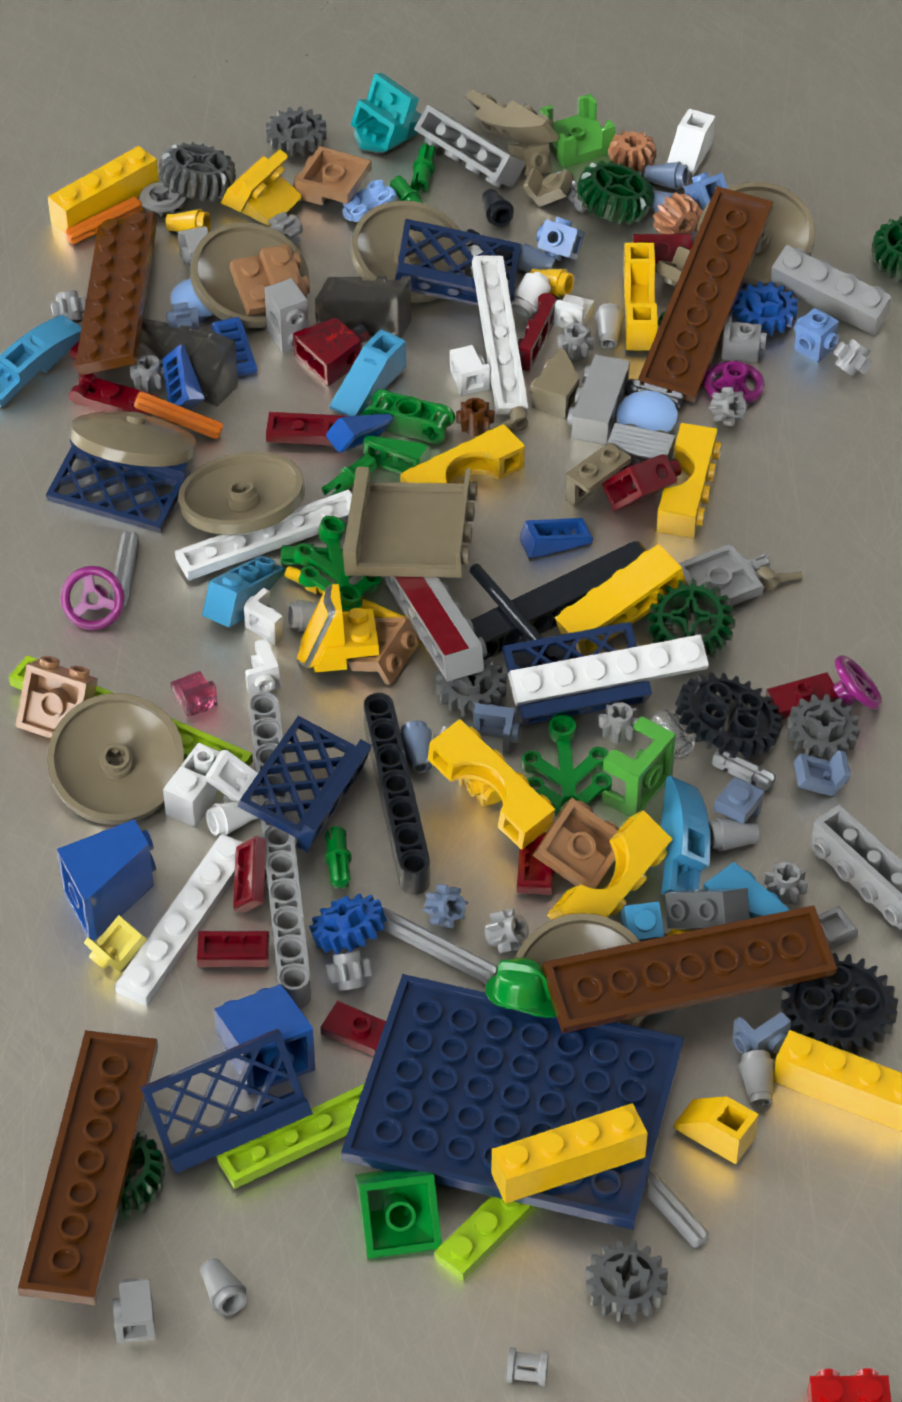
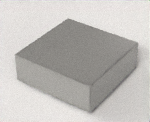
(837, 927)

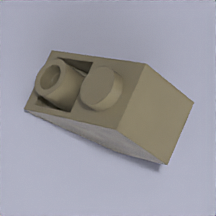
(556, 386)

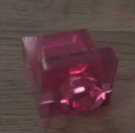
(194, 693)

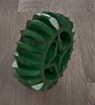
(615, 192)
(888, 248)
(717, 625)
(150, 1180)

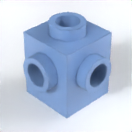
(703, 187)
(560, 239)
(816, 335)

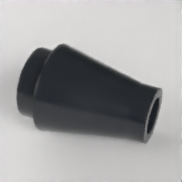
(497, 209)

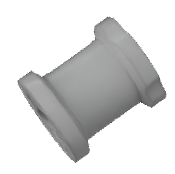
(538, 1361)

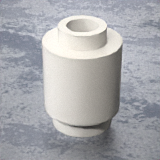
(526, 295)

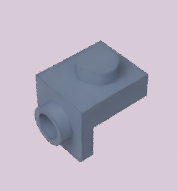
(497, 723)
(822, 775)
(740, 801)
(765, 1037)

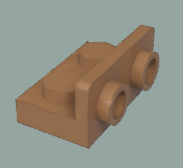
(396, 645)

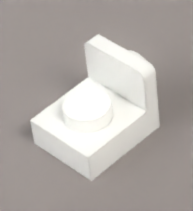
(572, 310)
(263, 619)
(265, 670)
(230, 776)

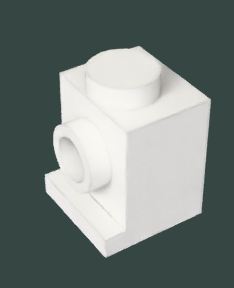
(469, 370)

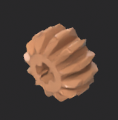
(633, 150)
(677, 215)

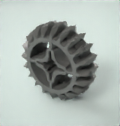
(196, 171)

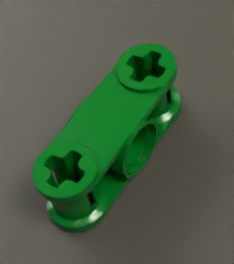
(412, 416)

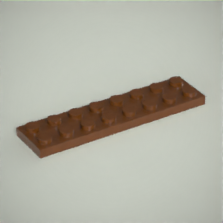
(706, 292)
(116, 293)
(688, 968)
(88, 1169)

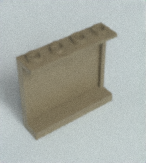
(409, 528)

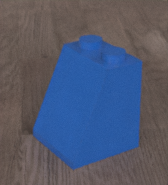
(106, 874)
(259, 1014)

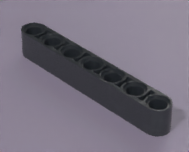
(548, 601)
(397, 794)

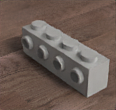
(470, 146)
(831, 289)
(860, 861)

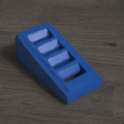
(235, 331)
(182, 387)
(351, 430)
(544, 536)

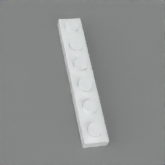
(499, 333)
(231, 549)
(608, 670)
(180, 923)

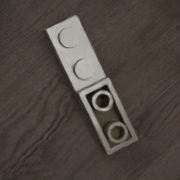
(513, 121)

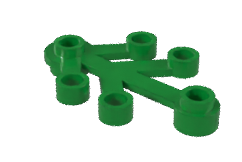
(331, 532)
(562, 732)

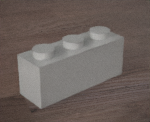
(598, 399)

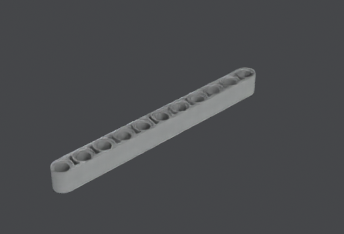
(281, 861)

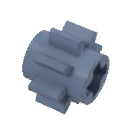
(183, 316)
(445, 905)

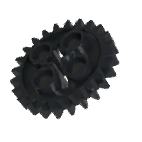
(705, 707)
(861, 1023)

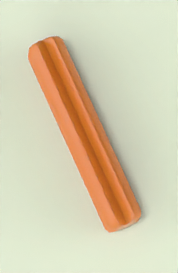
(90, 226)
(178, 415)

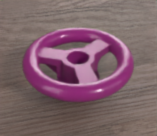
(734, 376)
(104, 601)
(855, 683)

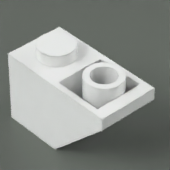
(693, 139)
(187, 792)

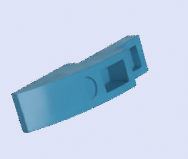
(35, 352)
(688, 825)

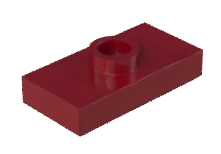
(665, 244)
(789, 694)
(249, 874)
(533, 875)
(233, 949)
(353, 1028)

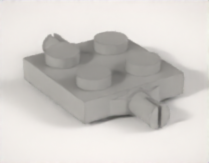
(728, 571)

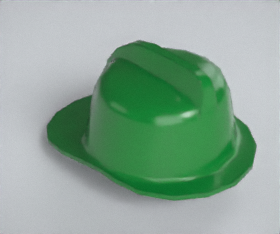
(521, 987)

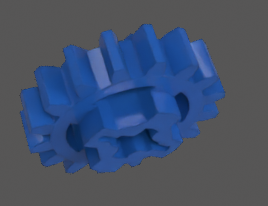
(766, 307)
(348, 923)

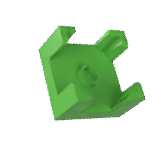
(581, 135)
(643, 775)

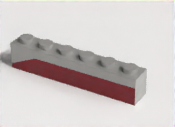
(439, 624)

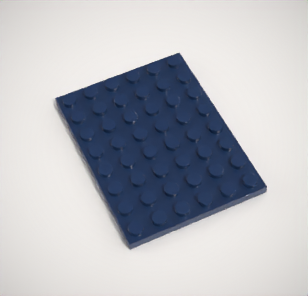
(477, 1076)

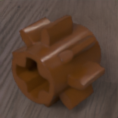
(475, 416)

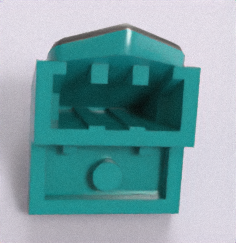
(385, 116)

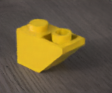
(719, 1125)

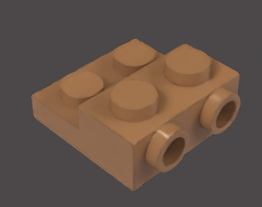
(331, 176)
(268, 268)
(51, 693)
(578, 845)

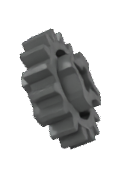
(296, 131)
(482, 688)
(822, 727)
(643, 1289)

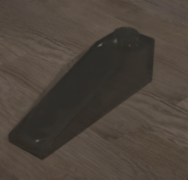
(209, 353)

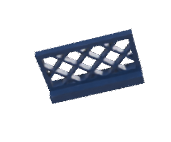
(454, 283)
(167, 475)
(579, 703)
(325, 800)
(239, 1129)

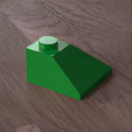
(398, 1212)

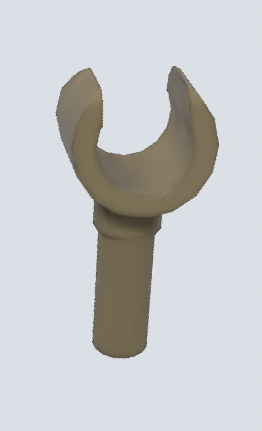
(517, 420)
(771, 580)

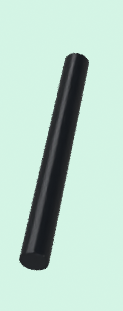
(505, 603)

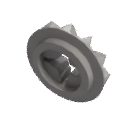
(156, 191)

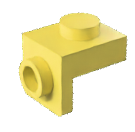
(116, 945)

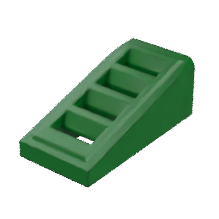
(404, 453)

